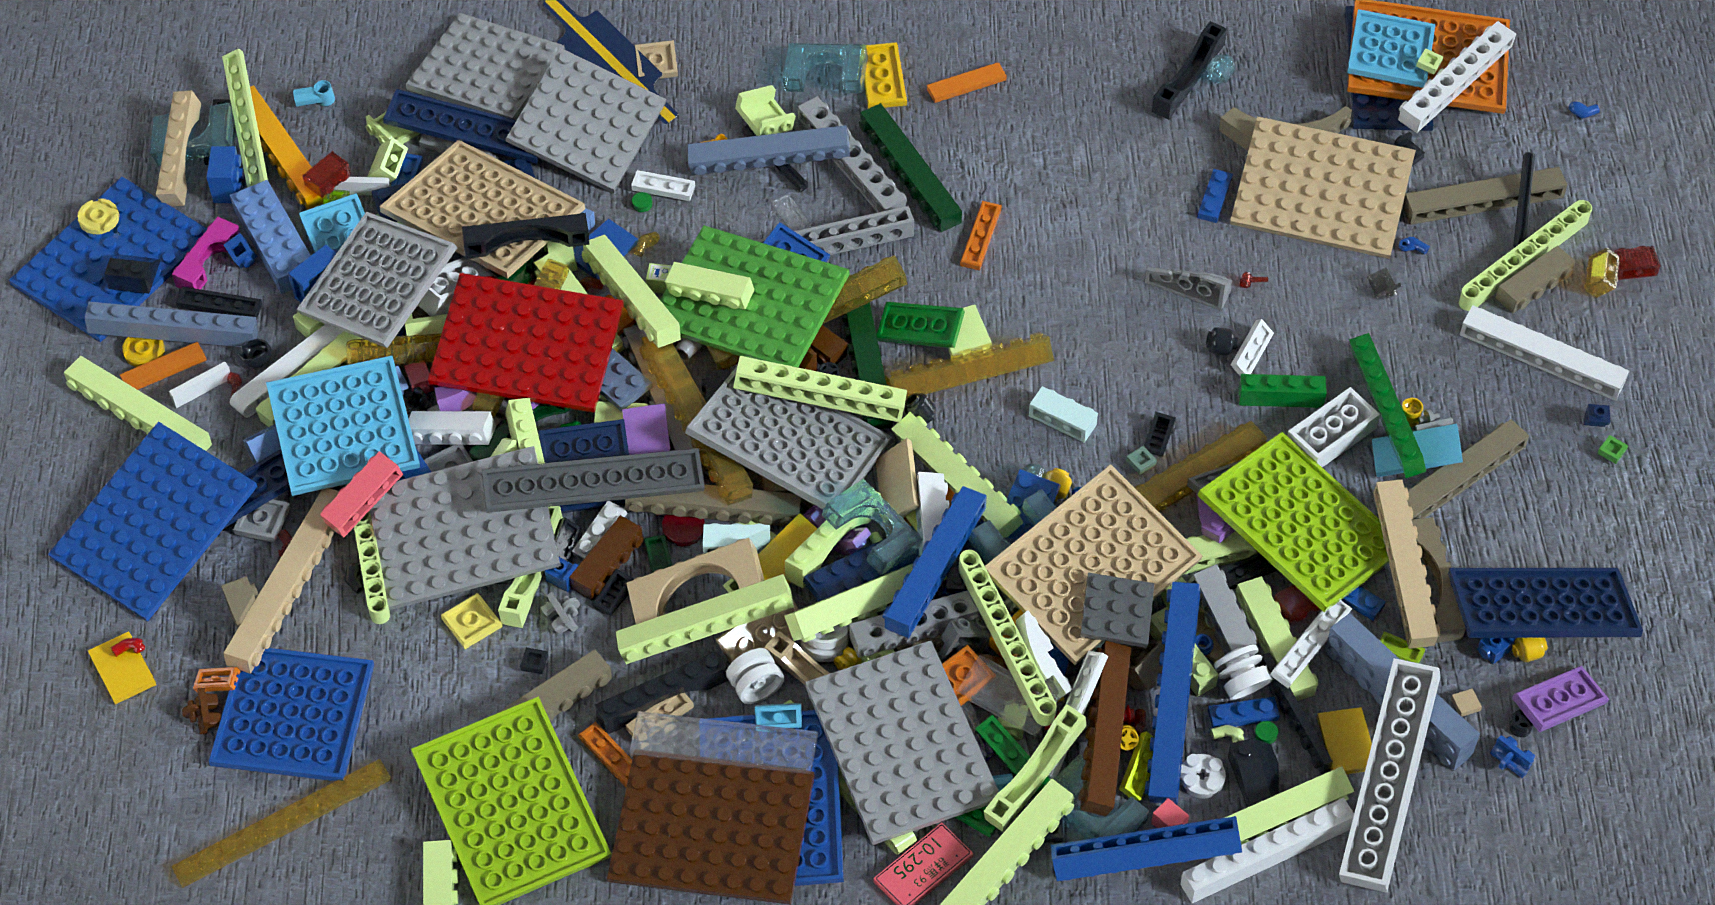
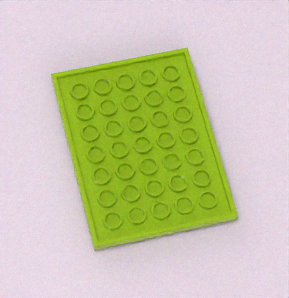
(1300, 520)
(511, 803)

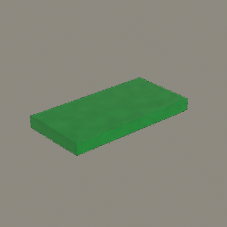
(920, 324)

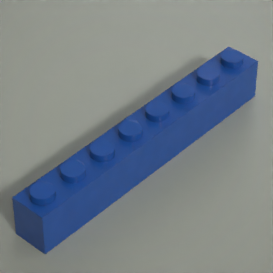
(934, 562)
(1146, 848)

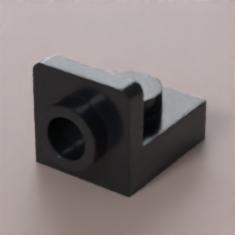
(1405, 141)

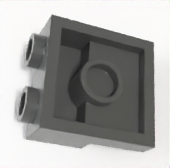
(960, 634)

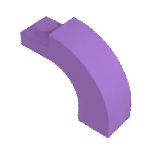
(454, 399)
(849, 542)

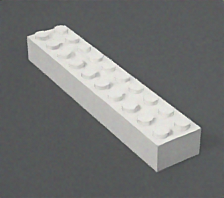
(1390, 775)

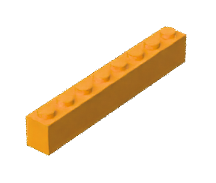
(283, 152)

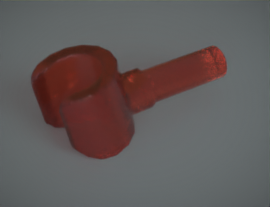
(1247, 278)
(235, 380)

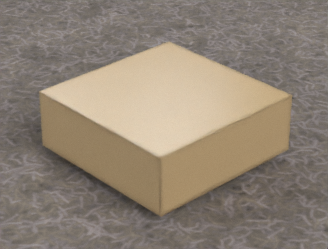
(1466, 702)

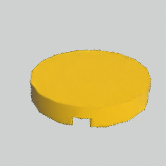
(142, 350)

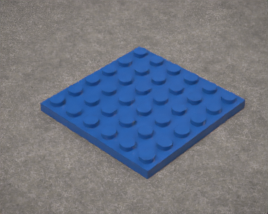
(294, 715)

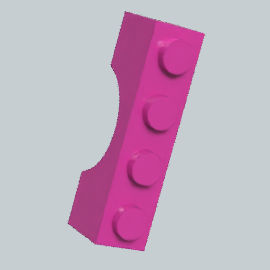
(190, 270)

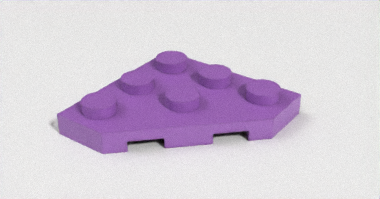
(1211, 523)

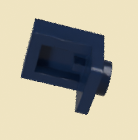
(1597, 415)

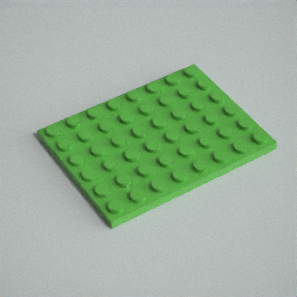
(783, 312)

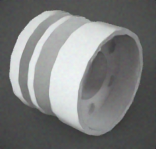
(1241, 668)

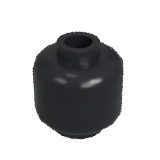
(1221, 341)
(920, 406)

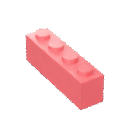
(361, 494)

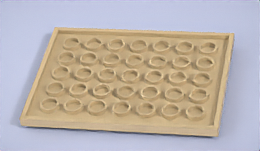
(1323, 187)
(477, 189)
(1097, 531)

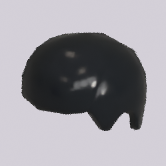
(255, 353)

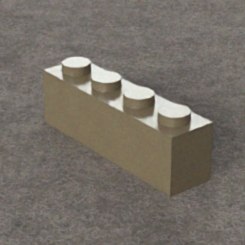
(1535, 279)

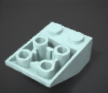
(720, 535)

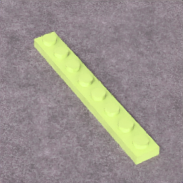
(244, 118)

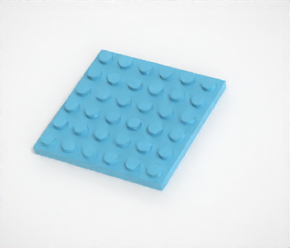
(338, 421)

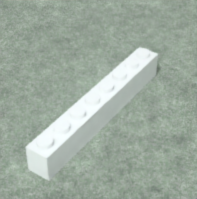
(1544, 352)
(1267, 850)

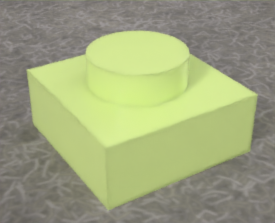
(1429, 61)

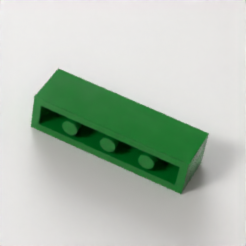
(1282, 390)

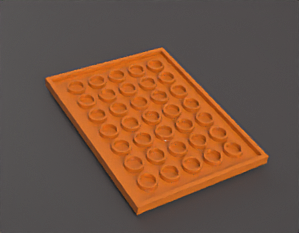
(1451, 36)

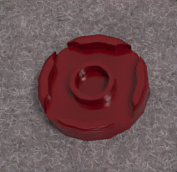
(682, 530)

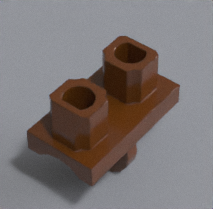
(200, 710)

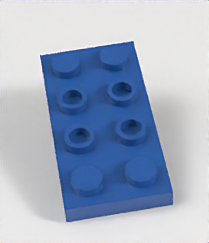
(1023, 487)

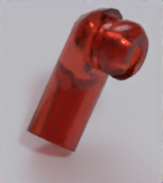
(589, 282)

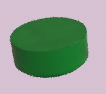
(642, 202)
(1266, 732)

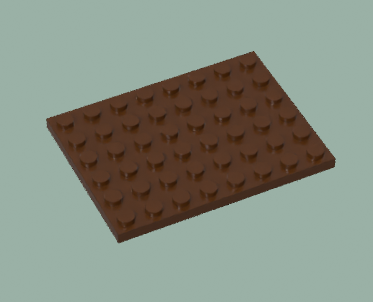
(711, 829)

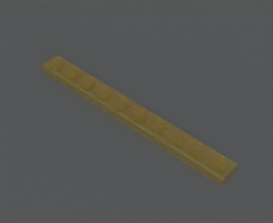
(280, 823)

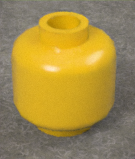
(1061, 477)
(1529, 648)

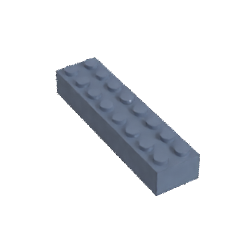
(1371, 664)

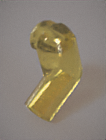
(646, 241)

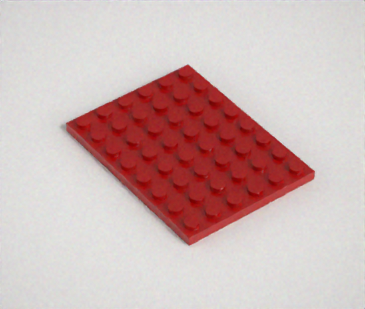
(526, 342)

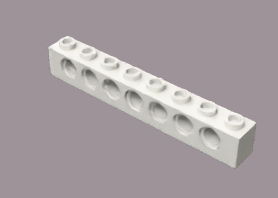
(1456, 76)

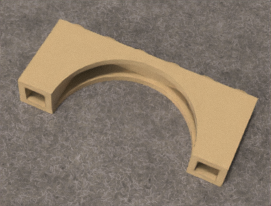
(652, 592)

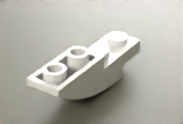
(1039, 646)

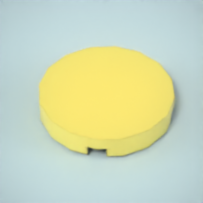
(98, 216)

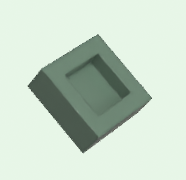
(1141, 460)

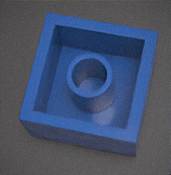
(224, 173)

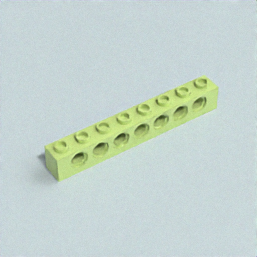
(820, 389)

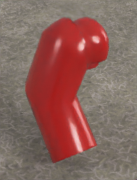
(126, 644)

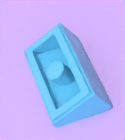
(779, 715)

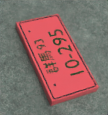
(923, 866)

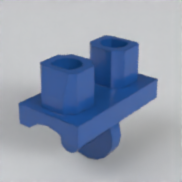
(1511, 756)

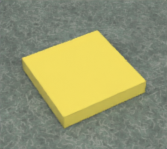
(471, 620)

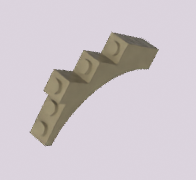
(1240, 126)

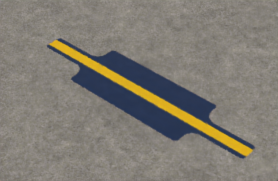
(603, 45)

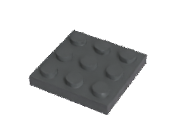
(1117, 610)

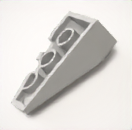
(1197, 286)

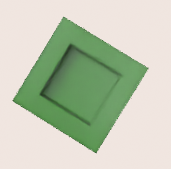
(1612, 449)

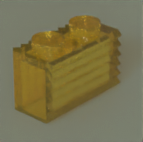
(1602, 272)

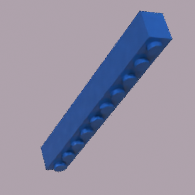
(1174, 693)

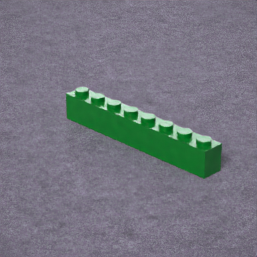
(1387, 405)

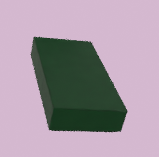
(657, 552)

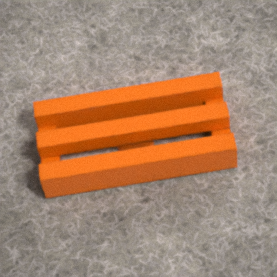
(216, 683)

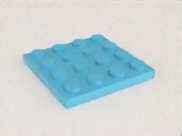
(1389, 48)

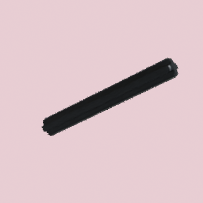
(786, 169)
(1524, 198)

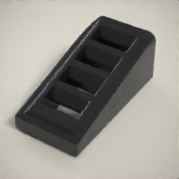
(1165, 420)
(607, 589)

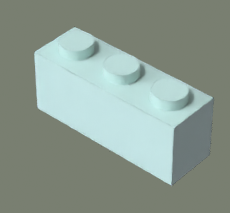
(1063, 414)

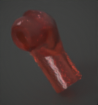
(286, 538)
(1140, 721)

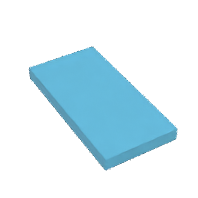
(1438, 446)

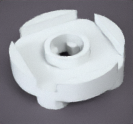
(1210, 766)

